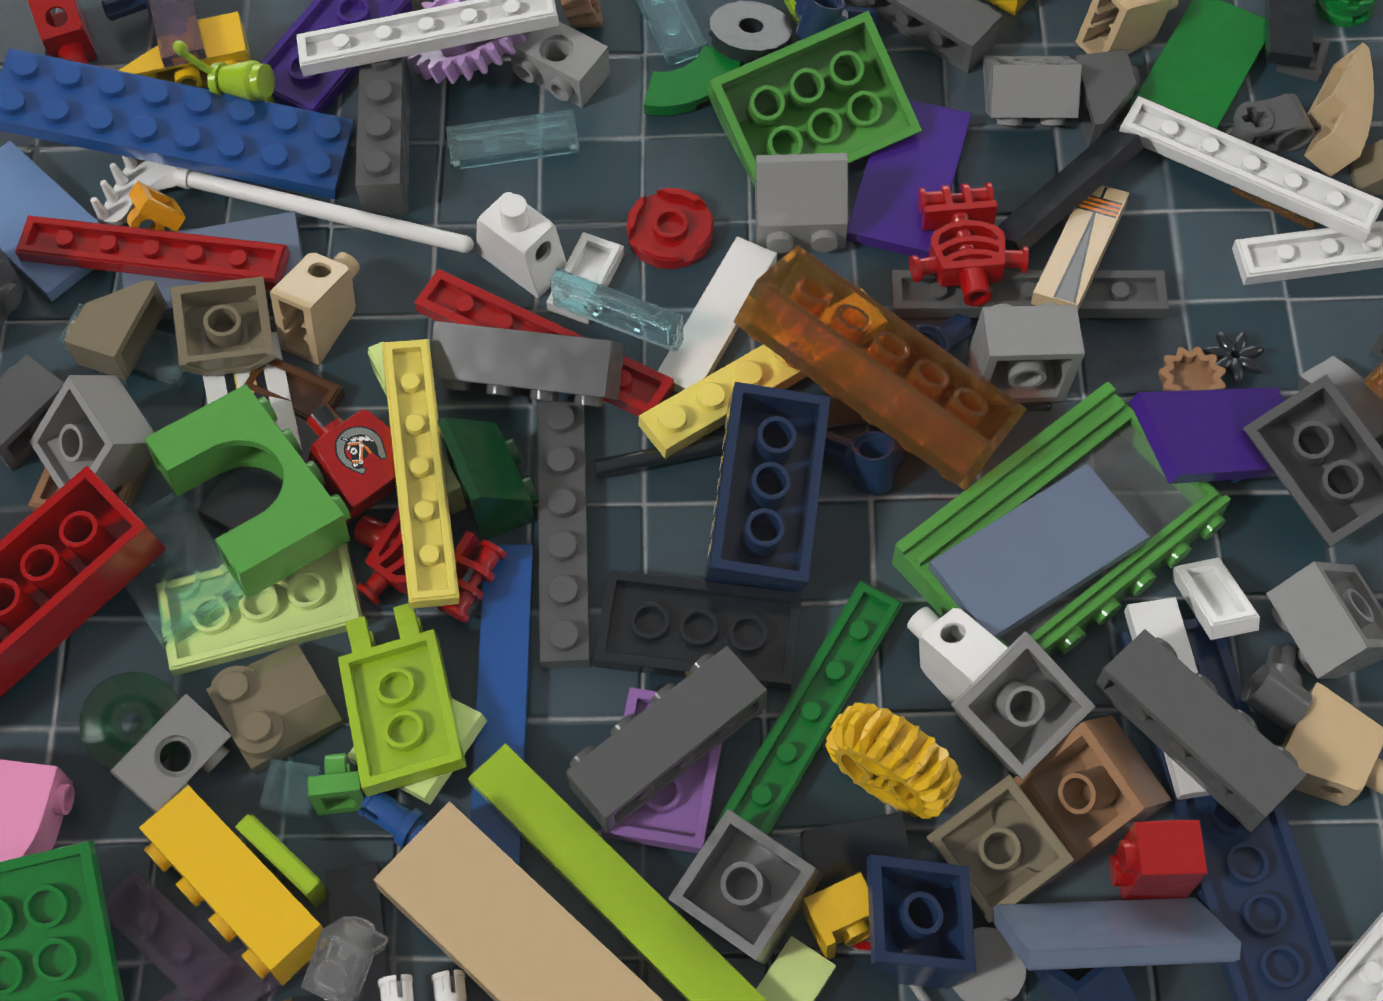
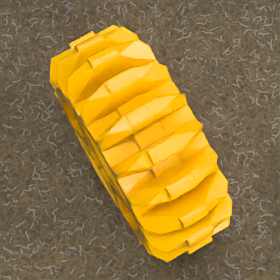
(893, 760)

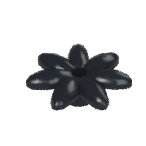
(1235, 355)

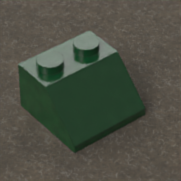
(488, 475)

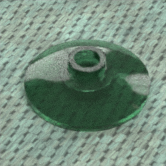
(110, 702)

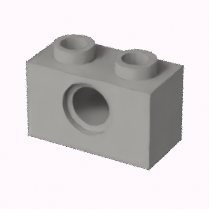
(562, 62)
(184, 724)

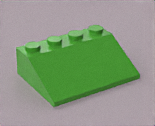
(816, 98)

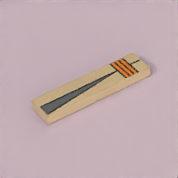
(1081, 248)

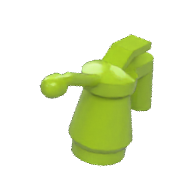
(242, 80)

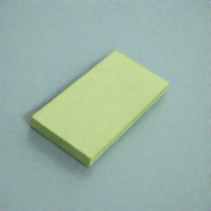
(294, 610)

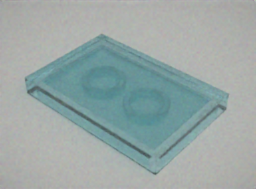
(187, 554)

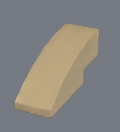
(1342, 112)

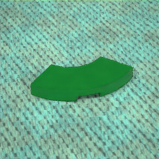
(686, 87)

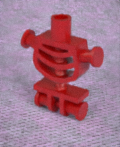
(965, 242)
(389, 568)

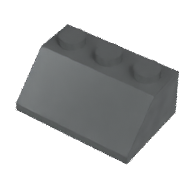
(1323, 459)

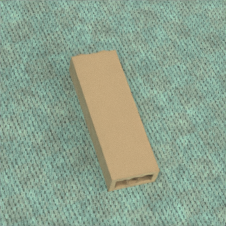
(500, 919)

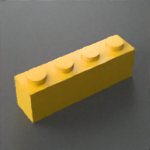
(233, 884)

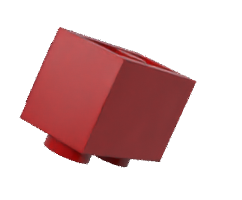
(1159, 860)

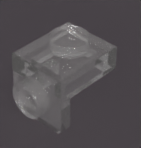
(343, 959)

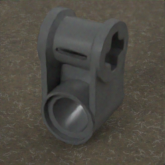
(1273, 124)

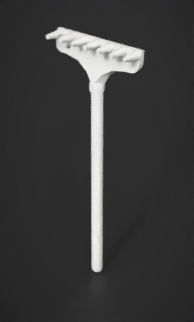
(164, 176)

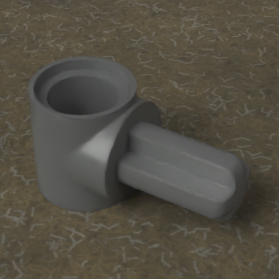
(1277, 689)

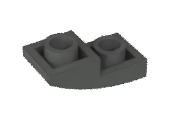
(1353, 388)

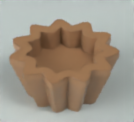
(583, 13)
(1191, 371)

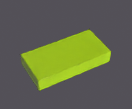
(282, 860)

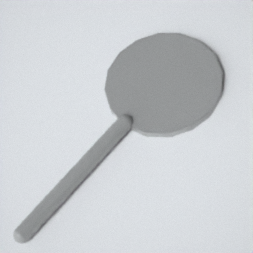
(998, 969)

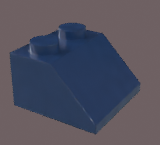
(920, 921)

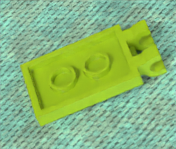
(399, 705)

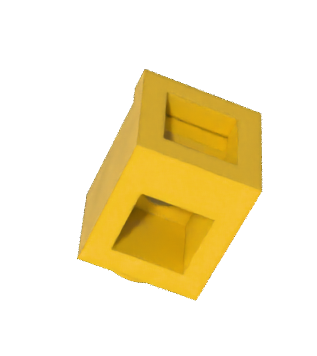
(838, 914)

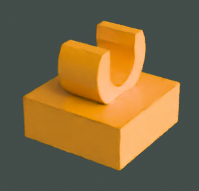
(154, 206)

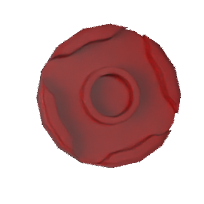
(670, 228)

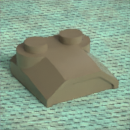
(222, 326)
(273, 706)
(1004, 845)

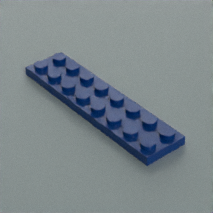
(173, 124)

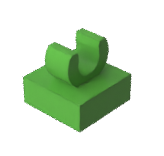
(336, 790)

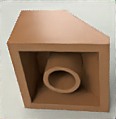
(1093, 787)

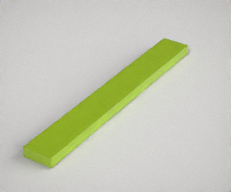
(608, 882)

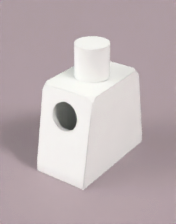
(520, 243)
(953, 649)

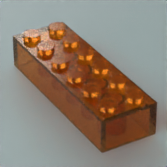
(879, 366)

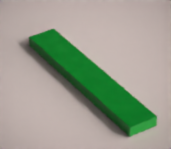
(813, 708)

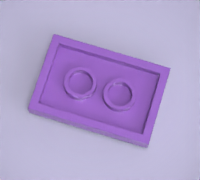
(681, 811)

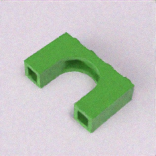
(243, 433)

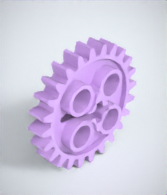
(464, 58)

